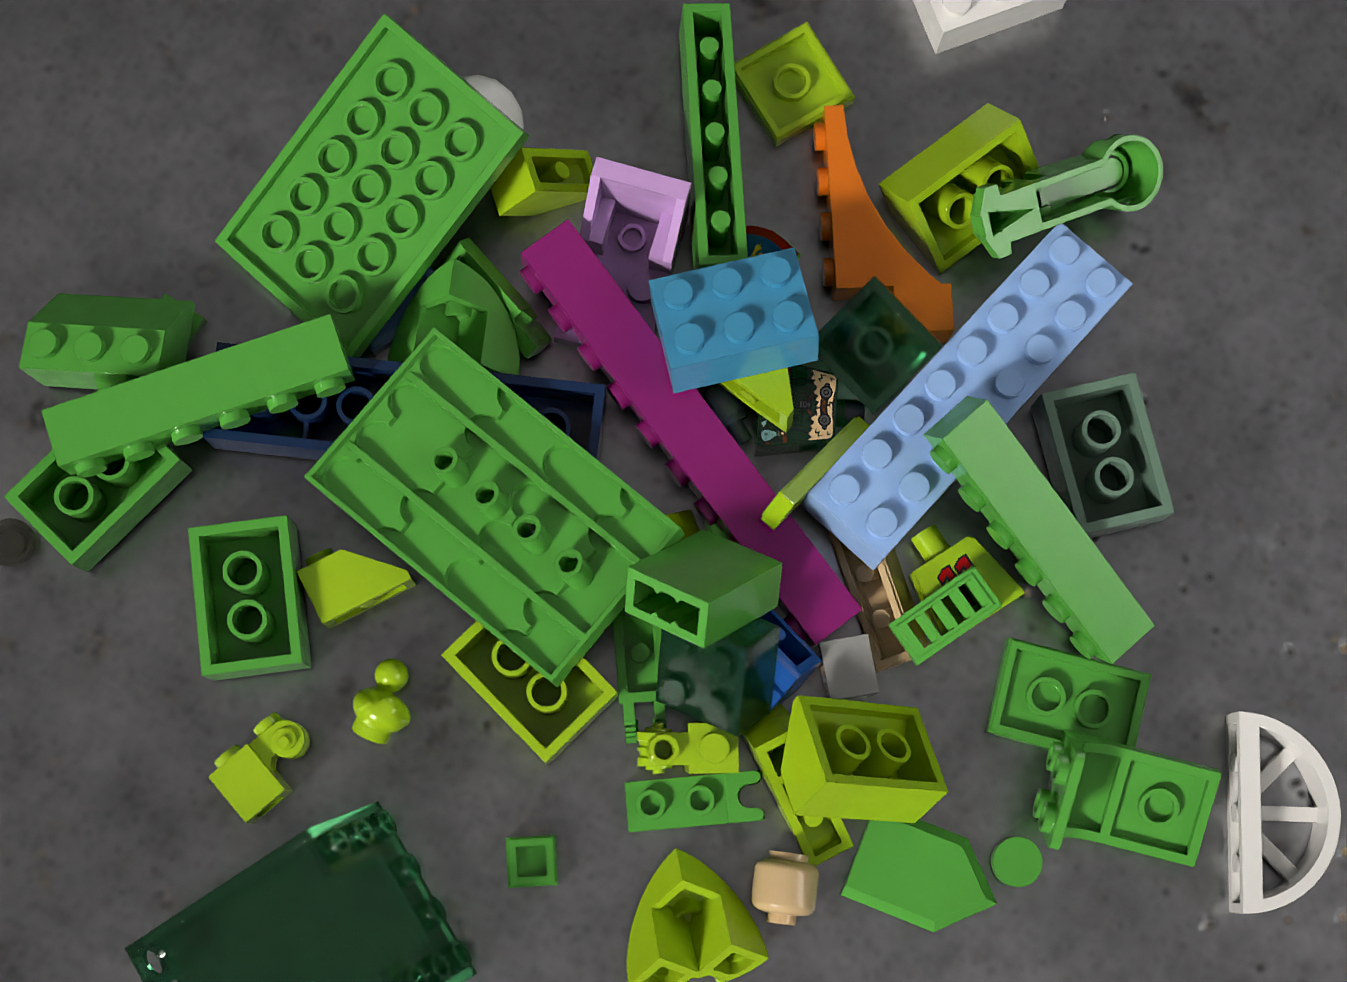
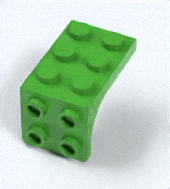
(1125, 798)

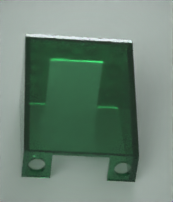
(317, 909)

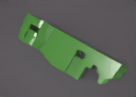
(1067, 191)

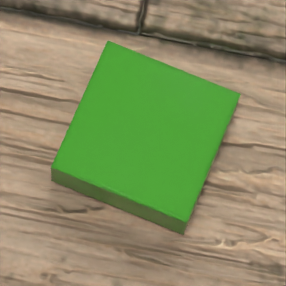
(532, 861)

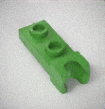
(690, 801)

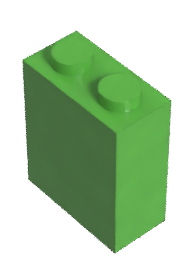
(703, 588)

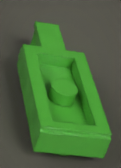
(530, 334)

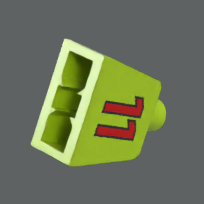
(948, 562)

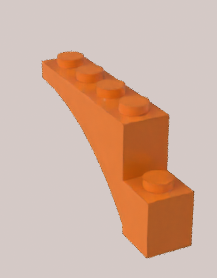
(862, 242)

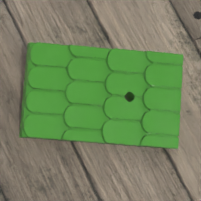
(493, 505)

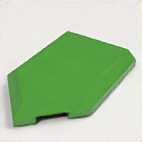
(918, 874)

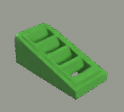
(980, 591)

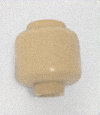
(785, 887)

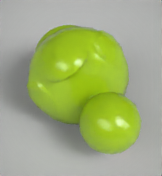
(378, 708)

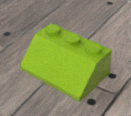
(936, 188)
(859, 761)

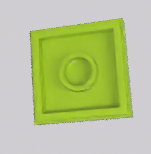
(791, 83)

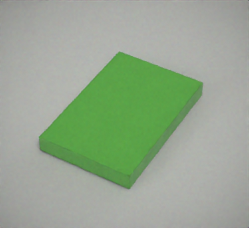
(1056, 690)

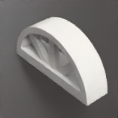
(1245, 813)

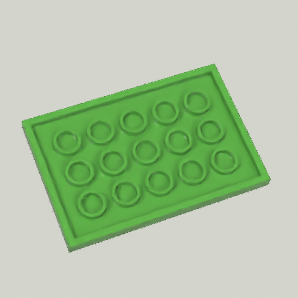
(371, 186)

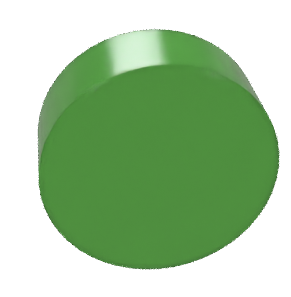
(1016, 861)

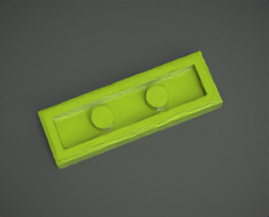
(797, 489)

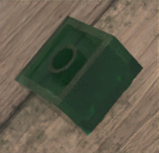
(875, 345)

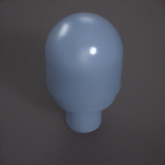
(729, 411)

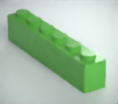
(712, 135)
(198, 396)
(1037, 529)

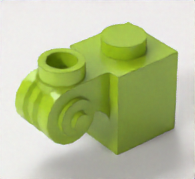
(698, 748)
(249, 773)

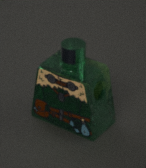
(814, 415)

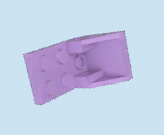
(634, 229)

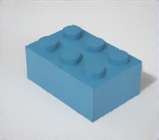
(734, 320)

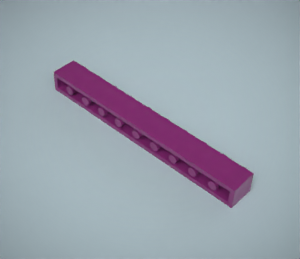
(683, 427)

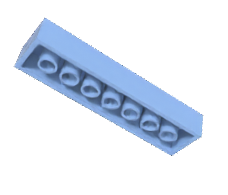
(996, 356)

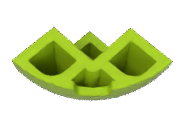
(691, 927)

